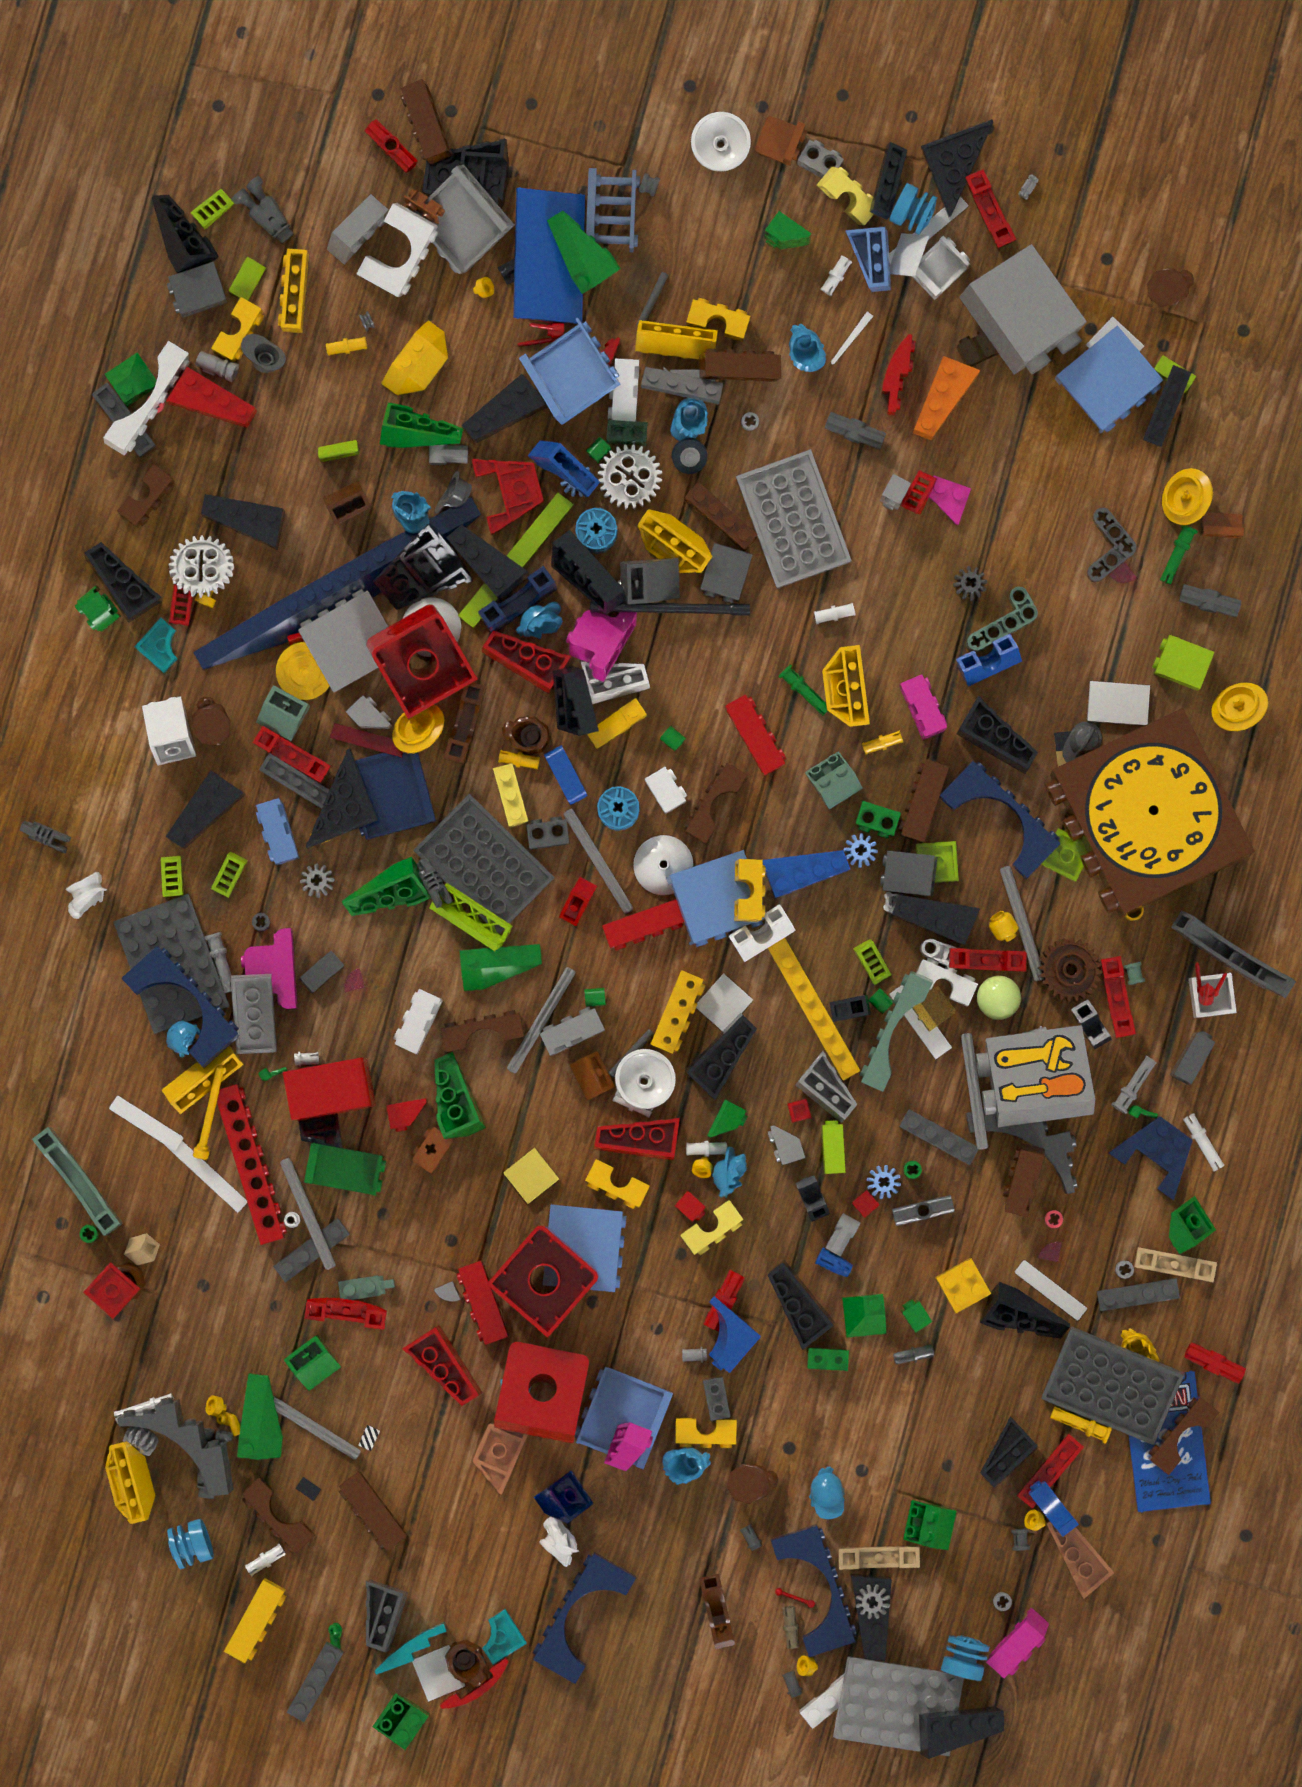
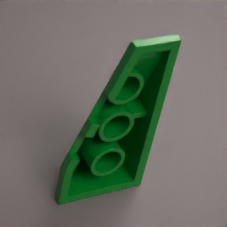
(584, 258)
(409, 429)
(392, 887)
(487, 967)
(456, 1106)
(260, 1429)

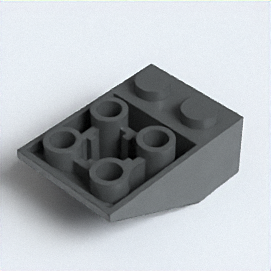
(650, 580)

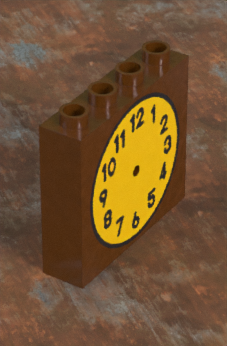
(1149, 814)

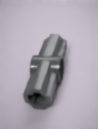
(855, 430)
(1210, 600)
(936, 1207)

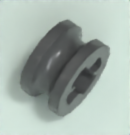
(366, 321)
(267, 922)

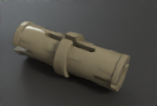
(790, 1627)

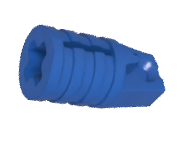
(833, 1263)

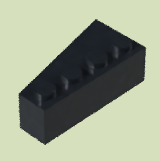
(491, 565)
(585, 572)
(996, 737)
(940, 918)
(803, 1310)
(872, 1630)
(954, 1729)

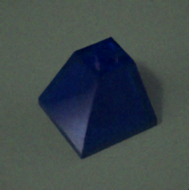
(564, 1498)

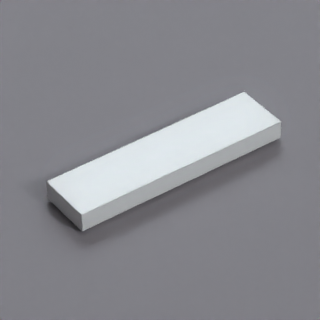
(933, 1040)

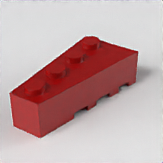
(525, 659)
(644, 1139)
(444, 1365)

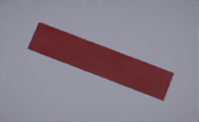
(365, 739)

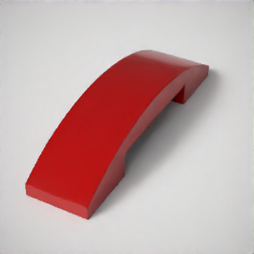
(989, 209)
(291, 754)
(987, 959)
(1117, 997)
(346, 1310)
(455, 1699)

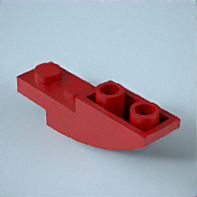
(898, 367)

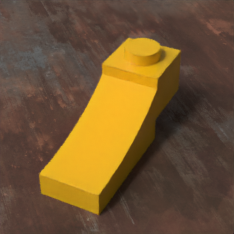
(617, 723)

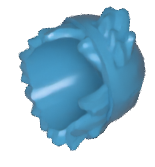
(806, 349)
(689, 419)
(410, 511)
(540, 620)
(181, 1036)
(728, 1172)
(685, 1464)
(827, 1494)

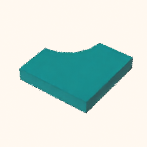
(157, 645)
(504, 1637)

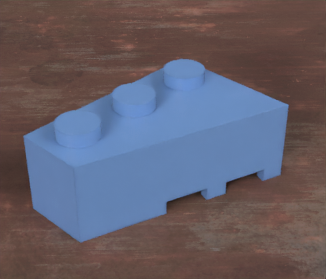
(873, 256)
(277, 831)

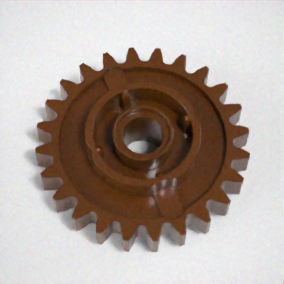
(1055, 970)

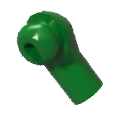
(335, 1631)

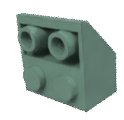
(282, 713)
(834, 780)

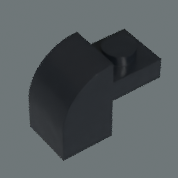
(850, 1008)
(1091, 1024)
(812, 1198)

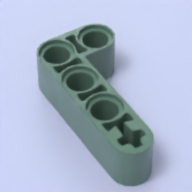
(1000, 626)

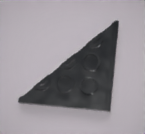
(953, 159)
(345, 806)

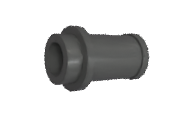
(751, 1537)
(792, 1684)

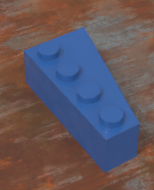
(800, 871)

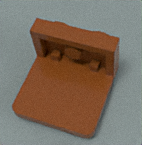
(780, 140)

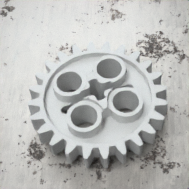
(618, 490)
(182, 566)

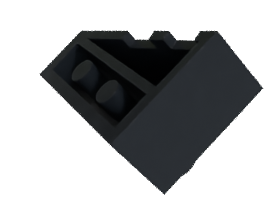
(573, 702)
(1008, 1453)

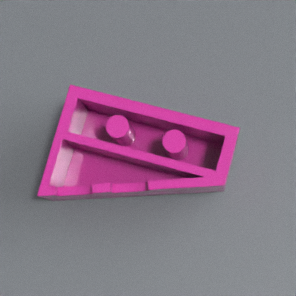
(923, 706)
(627, 1445)
(1018, 1644)

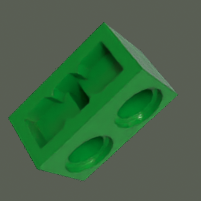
(879, 813)
(915, 1315)
(827, 1359)

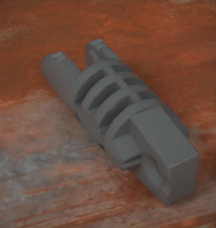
(45, 835)
(433, 883)

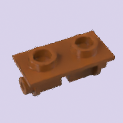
(429, 211)

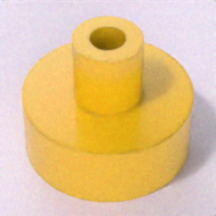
(484, 287)
(205, 600)
(702, 1168)
(215, 1406)
(1034, 1520)
(806, 1666)

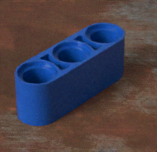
(565, 775)

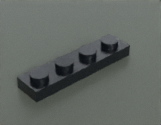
(888, 180)
(1167, 405)

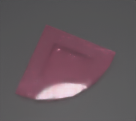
(1123, 574)
(354, 981)
(1051, 1251)

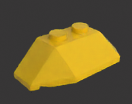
(417, 361)
(670, 538)
(846, 687)
(130, 1482)

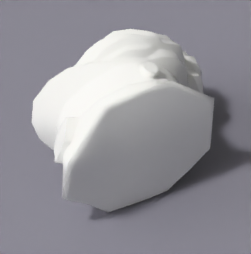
(85, 894)
(559, 1541)

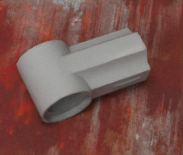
(448, 454)
(844, 1230)

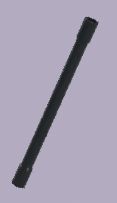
(732, 609)

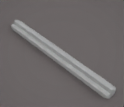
(598, 861)
(1022, 922)
(541, 1020)
(974, 1091)
(307, 1213)
(316, 1429)

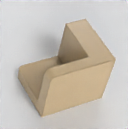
(142, 1249)

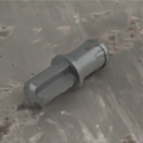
(913, 1354)

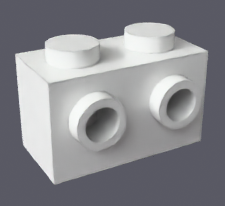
(666, 790)

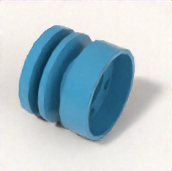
(913, 209)
(607, 536)
(616, 820)
(190, 1543)
(965, 1658)

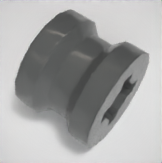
(649, 184)

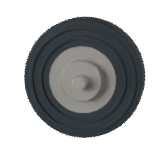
(689, 456)

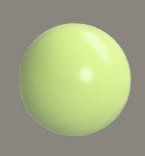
(998, 997)

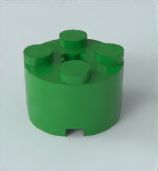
(98, 609)

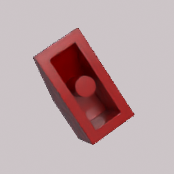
(577, 901)
(404, 1113)

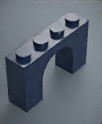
(538, 587)

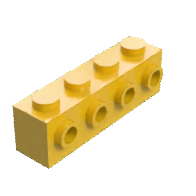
(294, 290)
(674, 339)
(677, 1011)
(198, 1081)
(254, 1621)

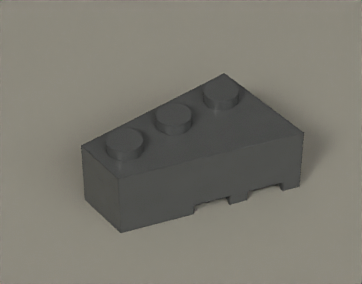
(383, 1614)

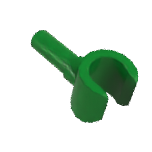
(265, 1075)
(1135, 1111)

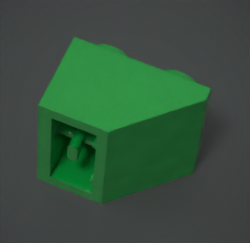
(312, 1362)
(930, 1525)
(401, 1720)

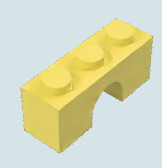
(837, 182)
(510, 795)
(727, 1219)

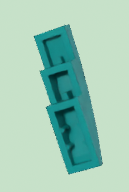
(404, 1653)

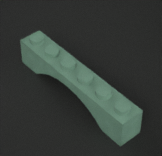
(914, 992)
(78, 1181)

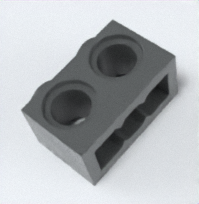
(548, 838)
(716, 1398)

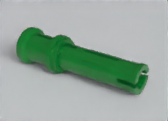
(1181, 545)
(798, 683)

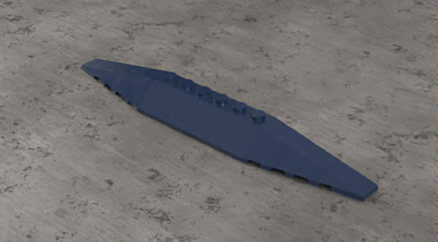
(284, 617)

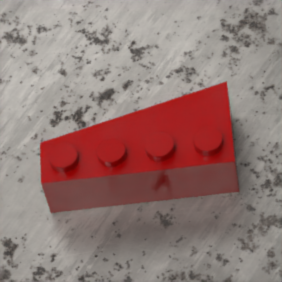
(205, 397)

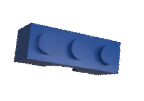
(1003, 655)

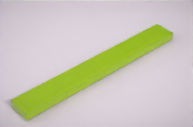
(521, 553)

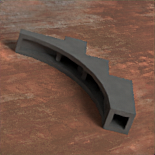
(1232, 956)
(1034, 1133)
(209, 1457)

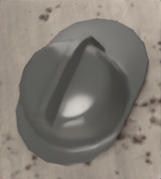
(263, 354)
(455, 494)
(1082, 739)

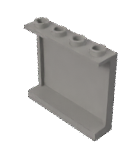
(470, 220)
(340, 639)

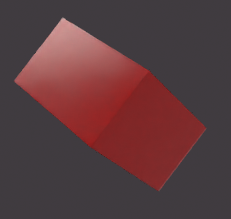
(425, 686)
(329, 1089)
(515, 1286)
(549, 1419)

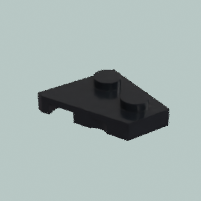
(322, 1131)

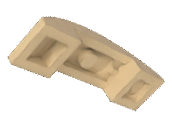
(1175, 1264)
(879, 1557)

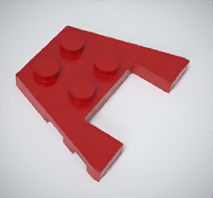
(518, 488)

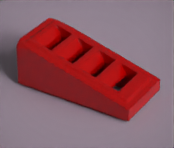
(925, 495)
(176, 620)

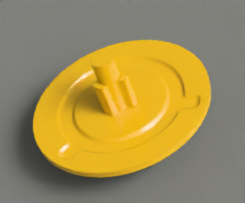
(1187, 496)
(300, 673)
(1239, 706)
(419, 731)

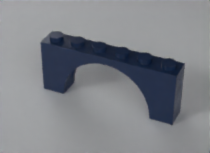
(976, 784)
(158, 970)
(597, 1575)
(835, 1628)

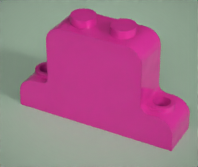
(600, 639)
(279, 962)

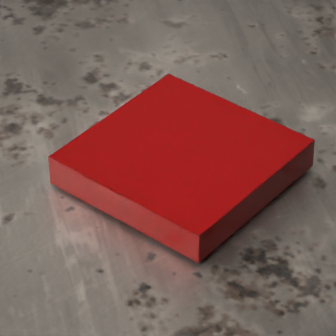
(111, 1290)

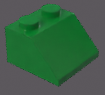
(786, 233)

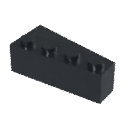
(508, 407)
(250, 519)
(126, 589)
(204, 809)
(721, 1056)

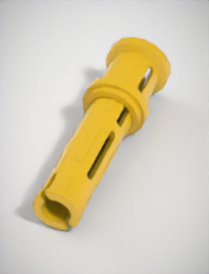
(1090, 1427)

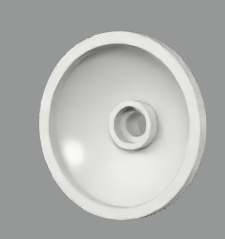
(720, 128)
(447, 612)
(650, 855)
(645, 1065)

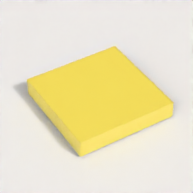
(531, 1175)

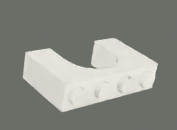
(420, 233)

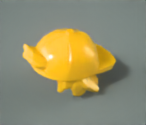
(1139, 1344)

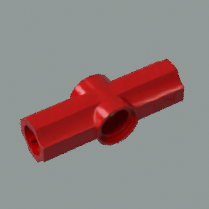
(382, 137)
(727, 1296)
(1214, 1362)

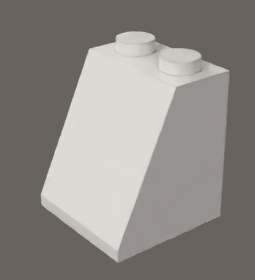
(168, 731)

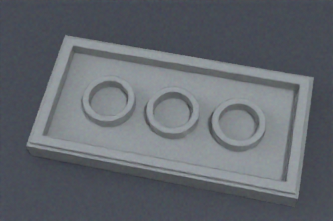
(254, 1013)

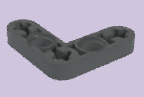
(1116, 550)

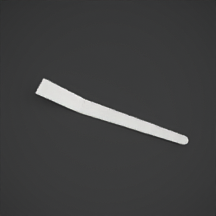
(866, 318)

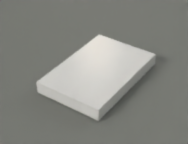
(1118, 703)

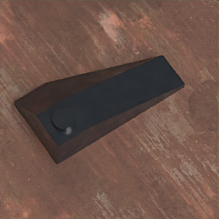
(181, 239)
(1015, 1310)

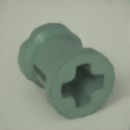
(1134, 973)

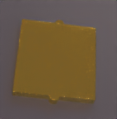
(934, 1009)

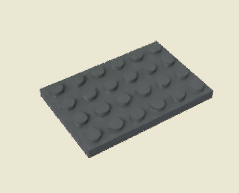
(484, 861)
(178, 930)
(1112, 1385)

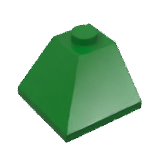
(131, 379)
(727, 1119)
(1189, 1225)
(864, 1315)

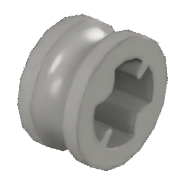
(748, 415)
(1126, 1275)
(997, 1598)

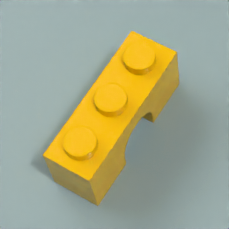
(702, 312)
(230, 345)
(750, 872)
(600, 1178)
(723, 1434)

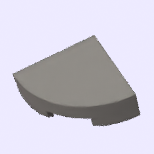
(448, 1292)

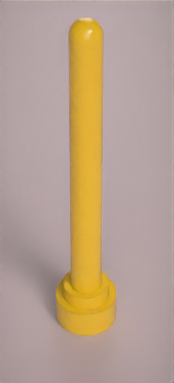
(201, 1150)

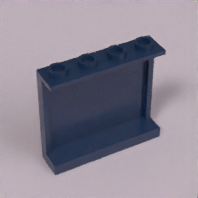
(397, 793)

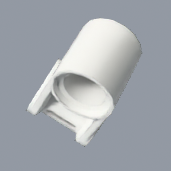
(940, 953)

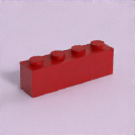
(755, 736)
(642, 924)
(483, 1303)

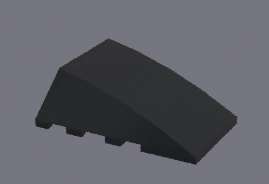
(485, 161)
(422, 569)

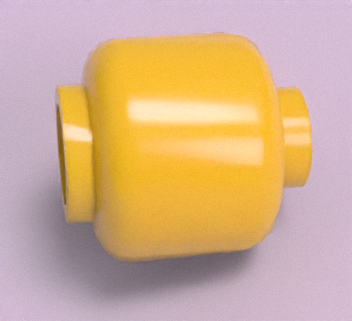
(1003, 926)

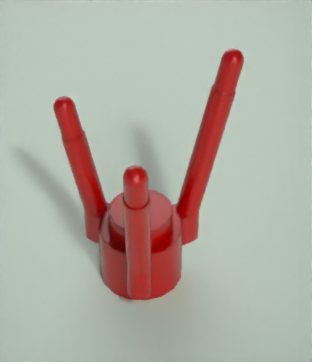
(554, 329)
(1207, 992)

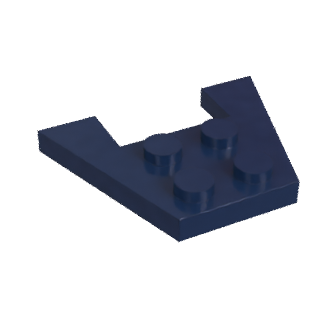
(1162, 1145)

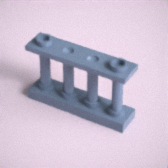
(595, 200)

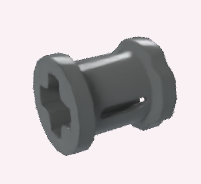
(1020, 1539)

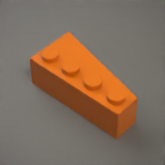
(946, 391)

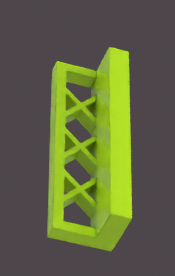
(471, 924)

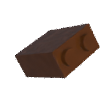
(346, 502)

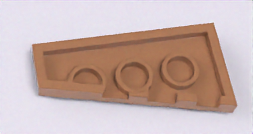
(1082, 1560)

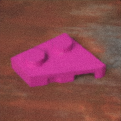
(950, 498)

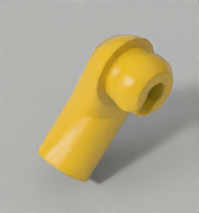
(229, 1420)

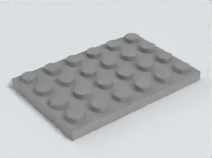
(793, 519)
(884, 1702)

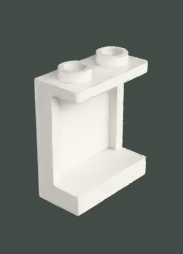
(941, 267)

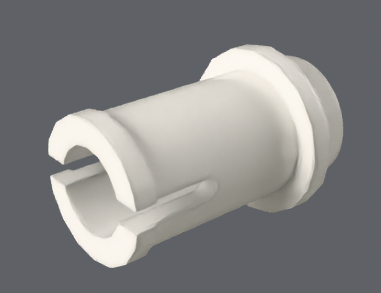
(306, 1059)
(296, 1218)

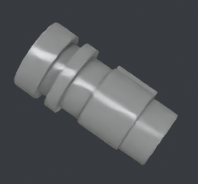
(215, 365)

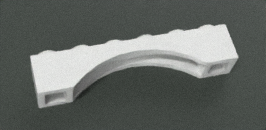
(125, 431)

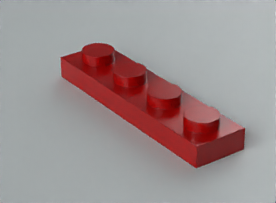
(1052, 1467)

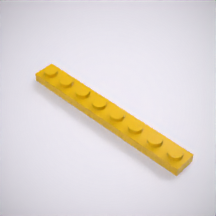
(813, 1009)

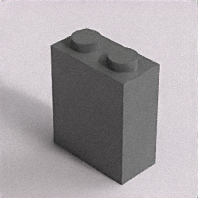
(196, 290)
(726, 573)
(909, 873)
(1193, 1057)

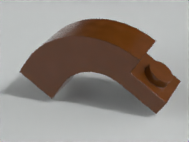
(717, 1611)

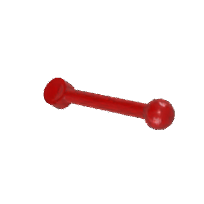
(810, 1603)

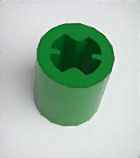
(598, 449)
(672, 738)
(595, 997)
(881, 1001)
(912, 1163)
(92, 1228)

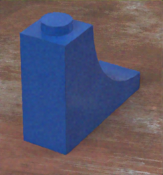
(558, 460)
(733, 1340)
(1052, 1508)

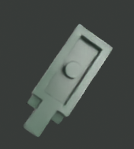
(364, 1287)

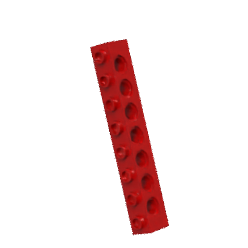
(246, 1175)

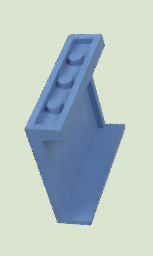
(571, 372)
(1110, 379)
(708, 898)
(594, 1236)
(621, 1401)

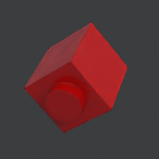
(691, 1207)

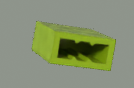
(1182, 662)
(833, 1147)

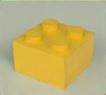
(963, 1285)

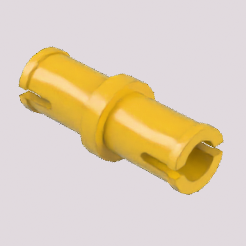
(346, 346)
(882, 742)
(519, 759)

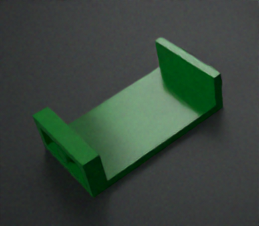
(345, 1169)

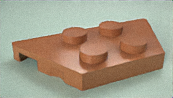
(498, 1455)

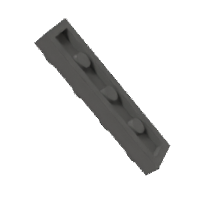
(682, 385)
(117, 410)
(294, 780)
(939, 1137)
(308, 1253)
(1138, 1294)
(315, 1681)

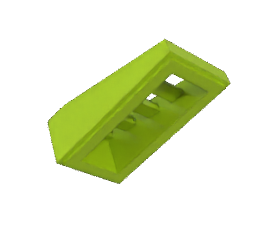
(208, 203)
(237, 859)
(172, 893)
(874, 951)

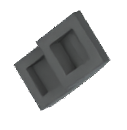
(321, 972)

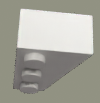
(625, 395)
(417, 1021)

